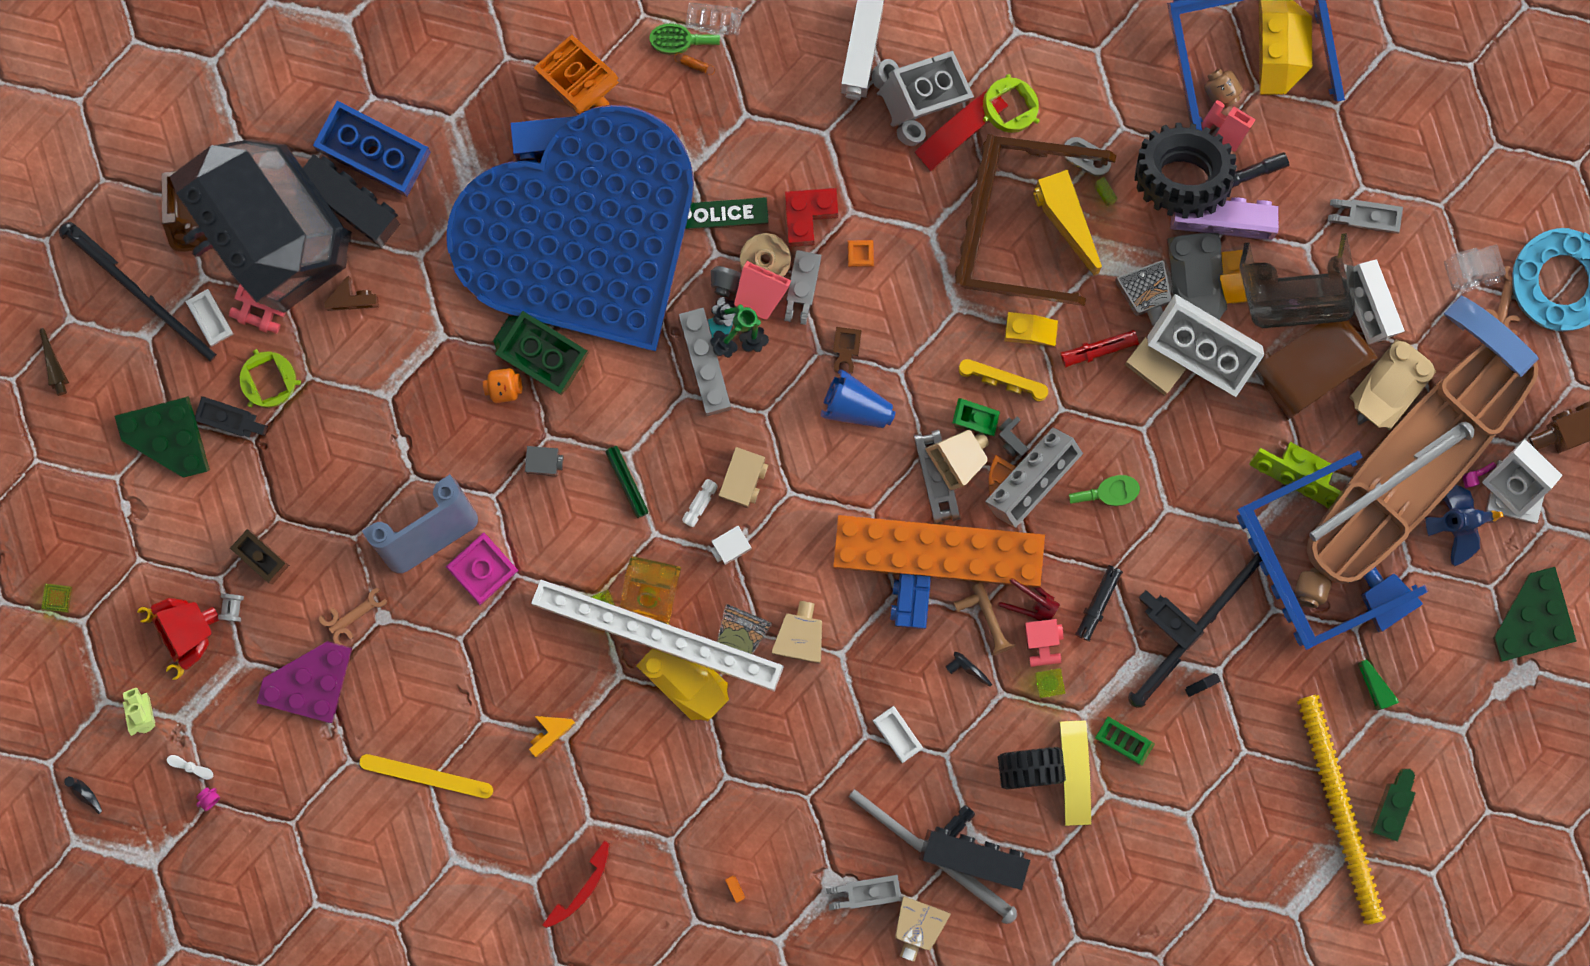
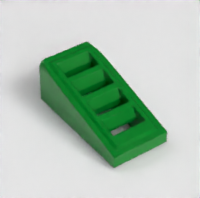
(1378, 689)
(1145, 751)

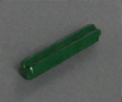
(626, 482)

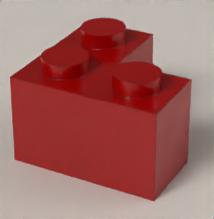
(803, 208)

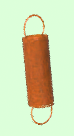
(694, 63)

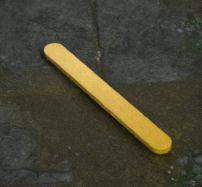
(426, 776)

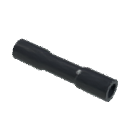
(1266, 166)

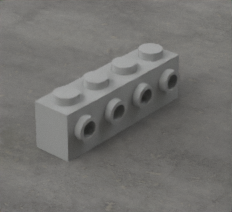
(1034, 477)

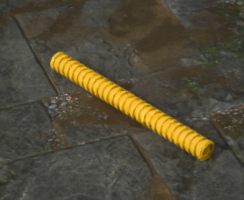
(1341, 810)

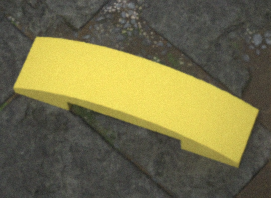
(1077, 771)

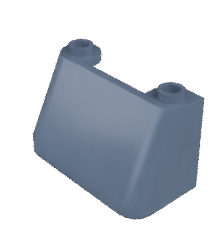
(429, 533)

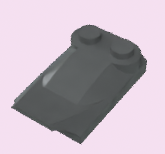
(1197, 271)

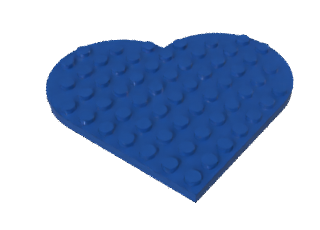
(583, 233)

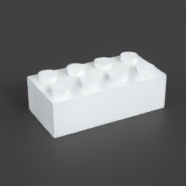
(1205, 345)

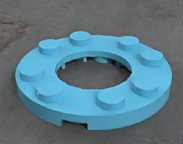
(1526, 279)

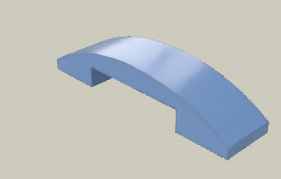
(1493, 334)

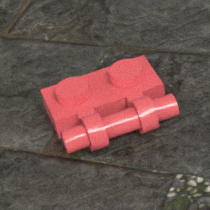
(244, 316)

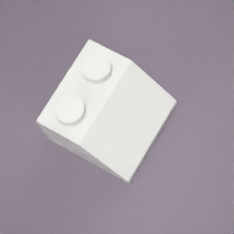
(1522, 478)

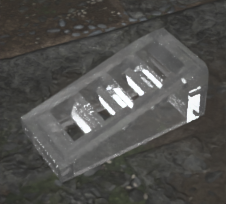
(735, 19)

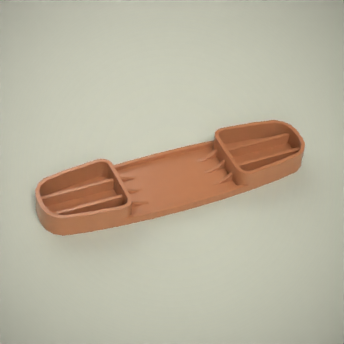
(1474, 392)

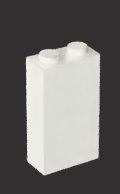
(862, 48)

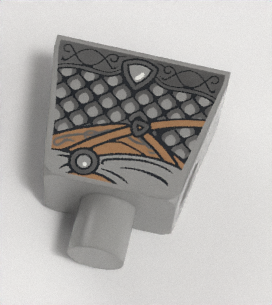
(1146, 290)

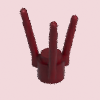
(1044, 605)

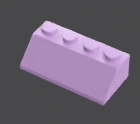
(1233, 219)

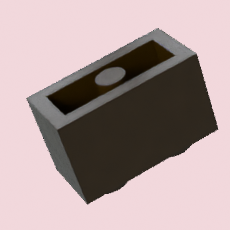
(259, 556)

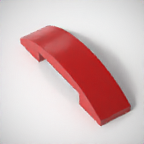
(956, 132)
(599, 860)

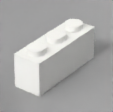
(1374, 304)

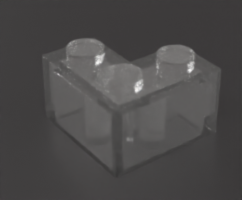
(1474, 267)

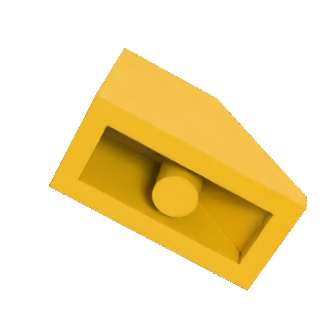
(1030, 329)

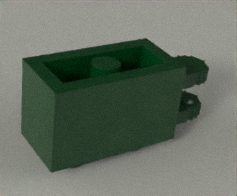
(1394, 806)

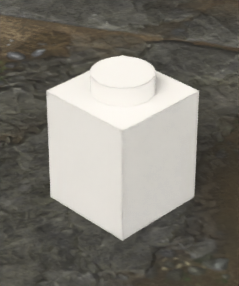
(730, 545)

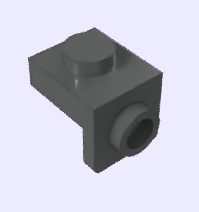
(1012, 444)

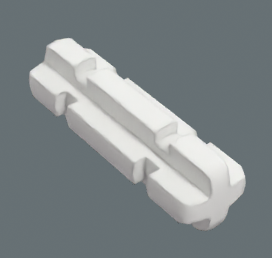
(700, 503)

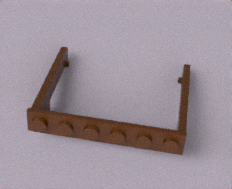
(980, 202)

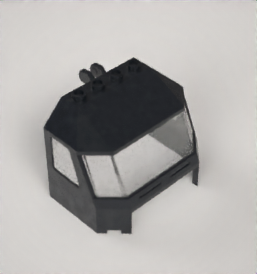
(263, 220)

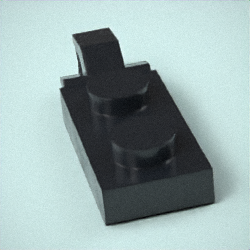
(228, 418)
(1171, 620)

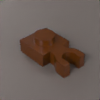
(846, 345)

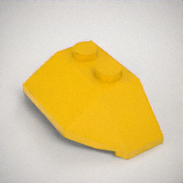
(1283, 45)

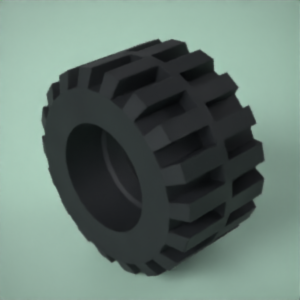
(1031, 768)

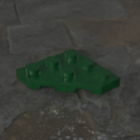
(166, 435)
(1535, 618)

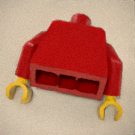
(182, 629)

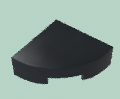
(1202, 684)

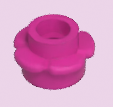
(207, 798)

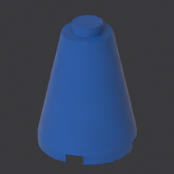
(856, 403)

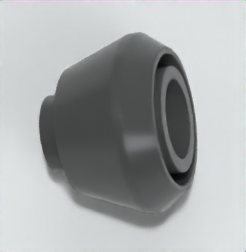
(725, 280)

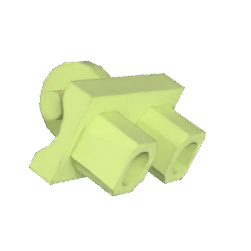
(138, 712)

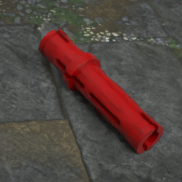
(1088, 352)

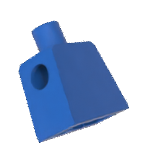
(1383, 591)

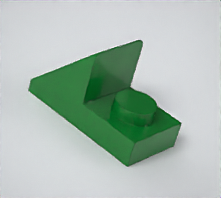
(975, 417)

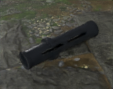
(1094, 612)

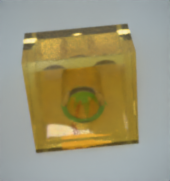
(650, 588)

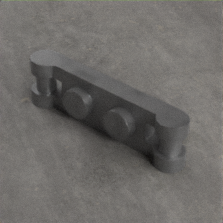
(936, 487)

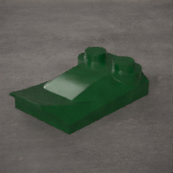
(539, 351)

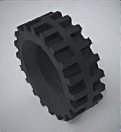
(1191, 147)

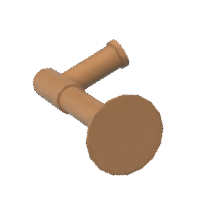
(980, 597)

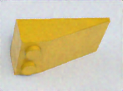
(1064, 211)

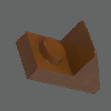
(344, 299)

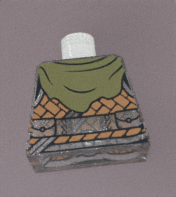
(742, 630)

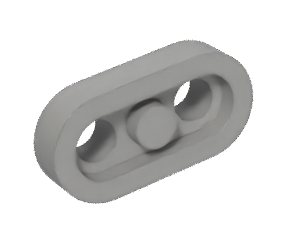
(1086, 164)

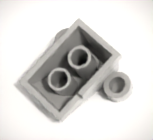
(919, 91)

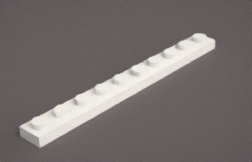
(657, 635)

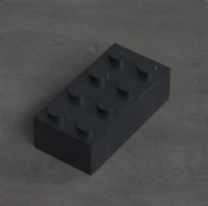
(352, 204)

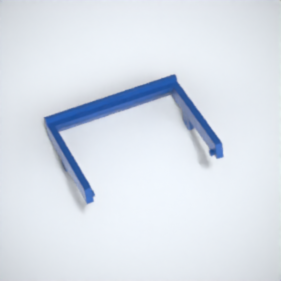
(1184, 6)
(1281, 586)

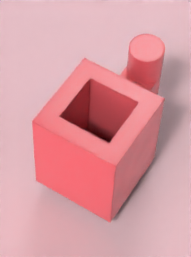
(1232, 127)
(1042, 636)

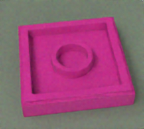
(482, 568)

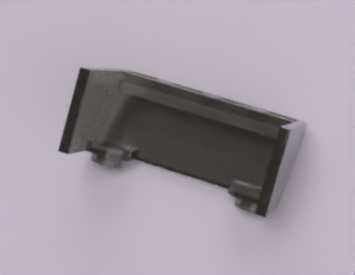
(1299, 298)

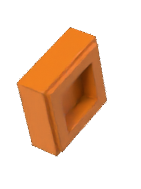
(860, 253)
(735, 888)

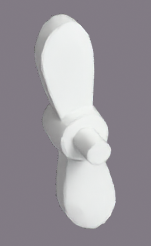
(190, 767)

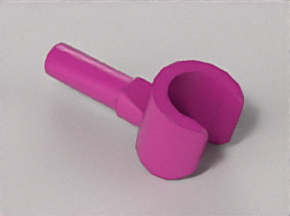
(1471, 478)

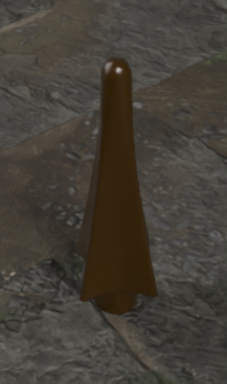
(55, 374)

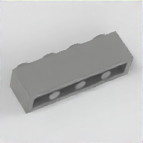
(705, 362)

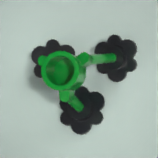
(744, 320)

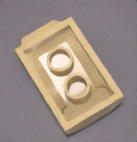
(1392, 384)

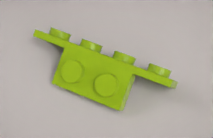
(1295, 465)

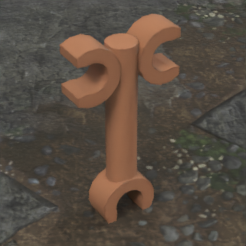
(1504, 304)
(337, 625)

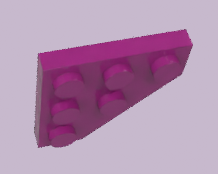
(309, 683)

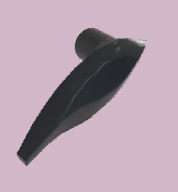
(962, 661)
(83, 793)

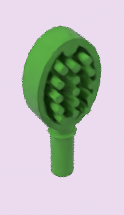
(675, 39)
(1112, 491)

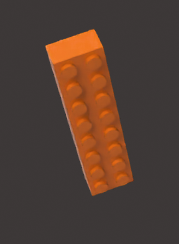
(938, 551)

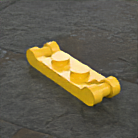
(1013, 382)

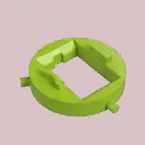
(1020, 122)
(249, 387)

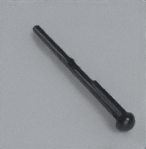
(108, 263)
(1173, 659)

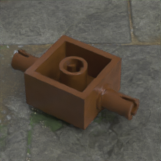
(1566, 430)

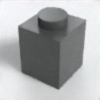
(543, 461)

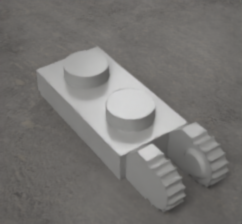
(1368, 215)
(803, 283)
(867, 892)

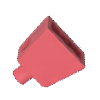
(760, 289)

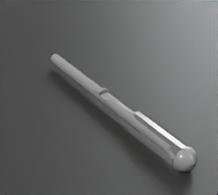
(1423, 457)
(966, 880)

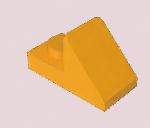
(1231, 279)
(556, 728)

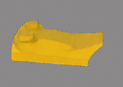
(691, 687)

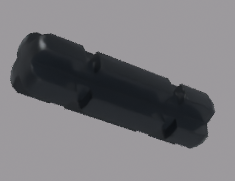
(958, 822)

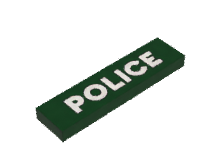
(728, 213)

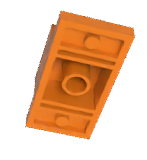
(577, 75)

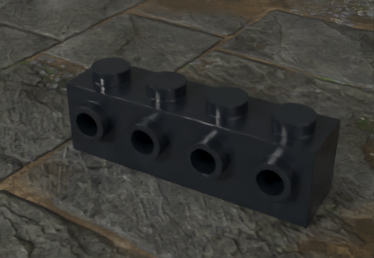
(974, 859)

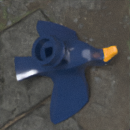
(1462, 522)

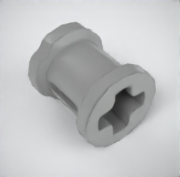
(230, 607)

